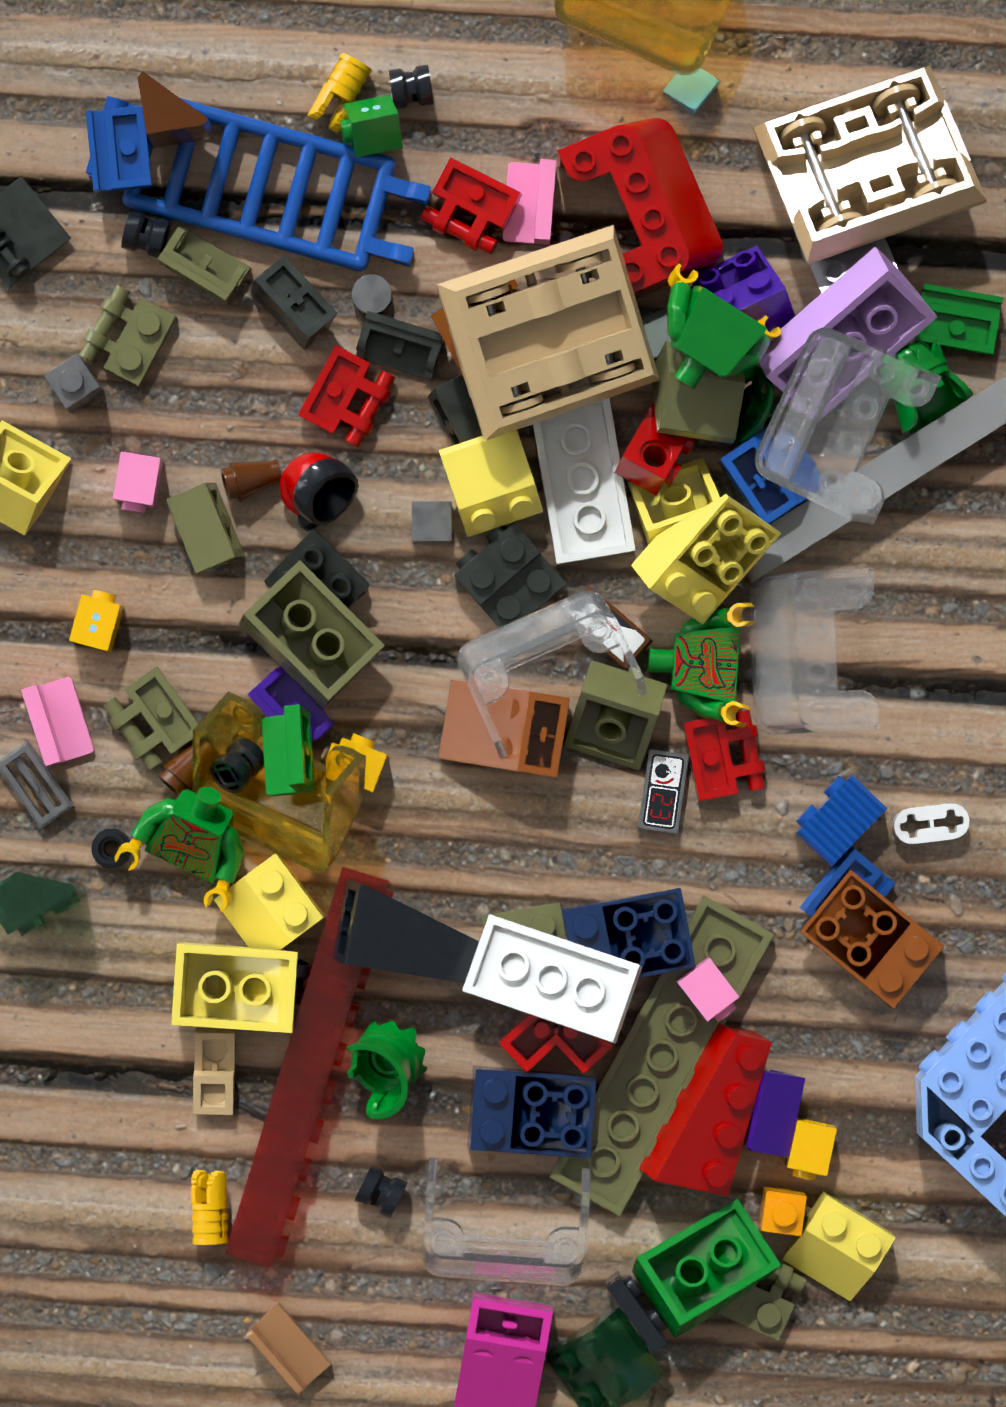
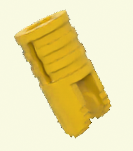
(343, 84)
(209, 1208)

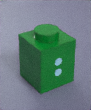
(371, 126)

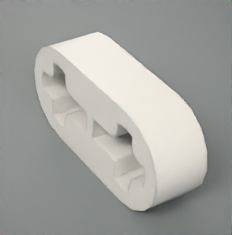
(931, 833)

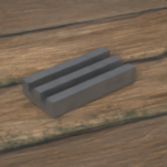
(54, 812)

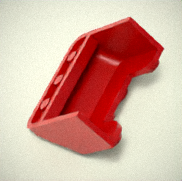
(657, 195)

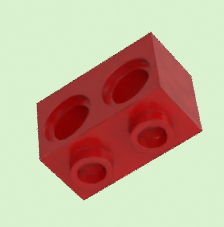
(656, 446)

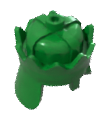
(947, 396)
(387, 1065)

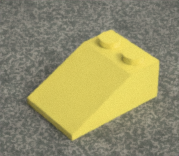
(234, 987)

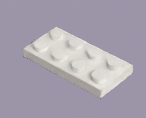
(579, 484)
(552, 978)

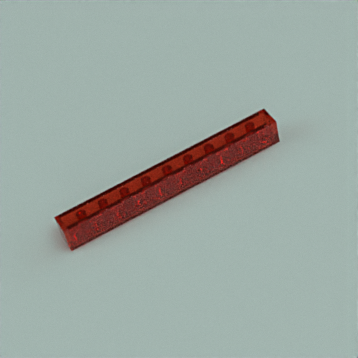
(300, 1092)

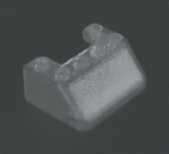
(831, 418)
(797, 652)

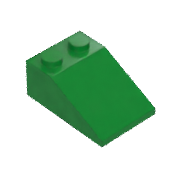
(705, 1267)

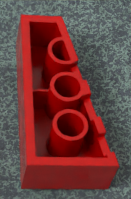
(712, 1115)

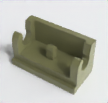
(204, 265)
(205, 527)

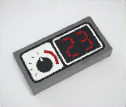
(663, 791)

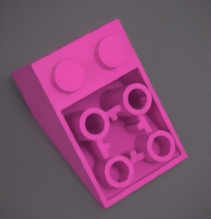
(503, 1352)

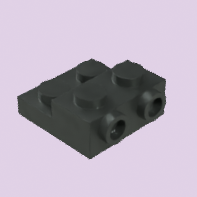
(508, 576)

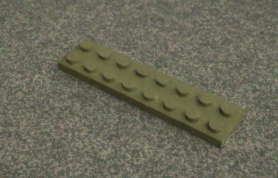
(659, 1059)

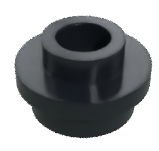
(98, 848)

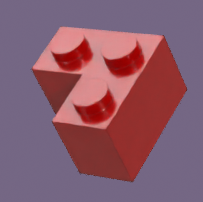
(535, 1037)

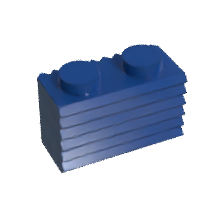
(839, 819)

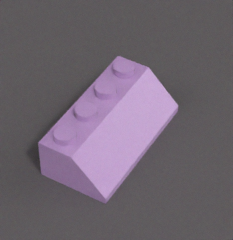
(866, 302)

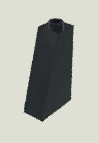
(399, 939)

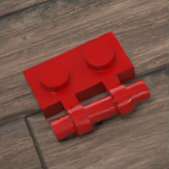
(476, 194)
(335, 390)
(712, 759)

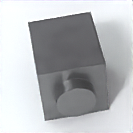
(74, 383)

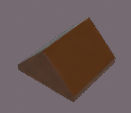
(169, 117)

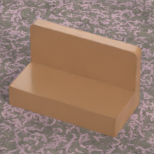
(288, 1348)

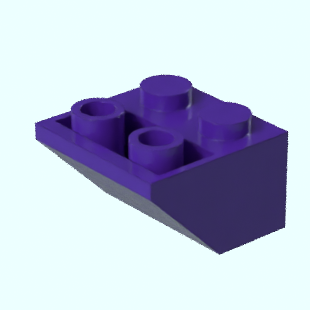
(750, 286)

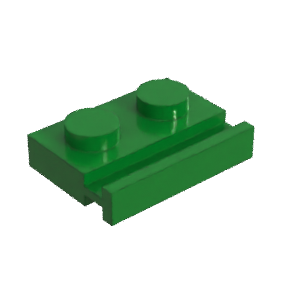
(963, 320)

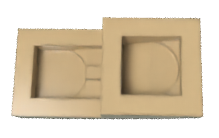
(214, 1071)

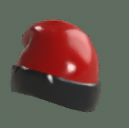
(317, 489)

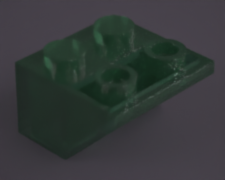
(32, 895)
(605, 1362)

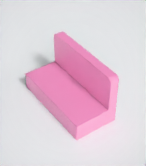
(533, 214)
(58, 721)

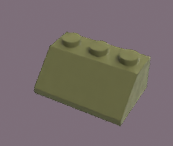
(311, 634)

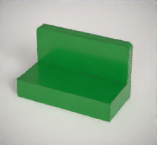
(288, 752)

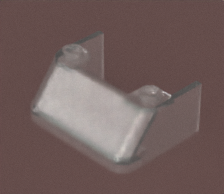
(577, 617)
(463, 1256)

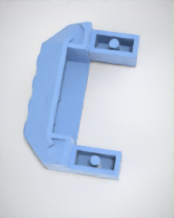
(964, 1093)

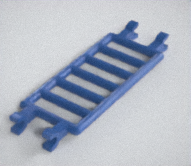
(272, 134)

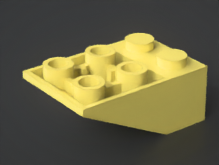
(705, 556)

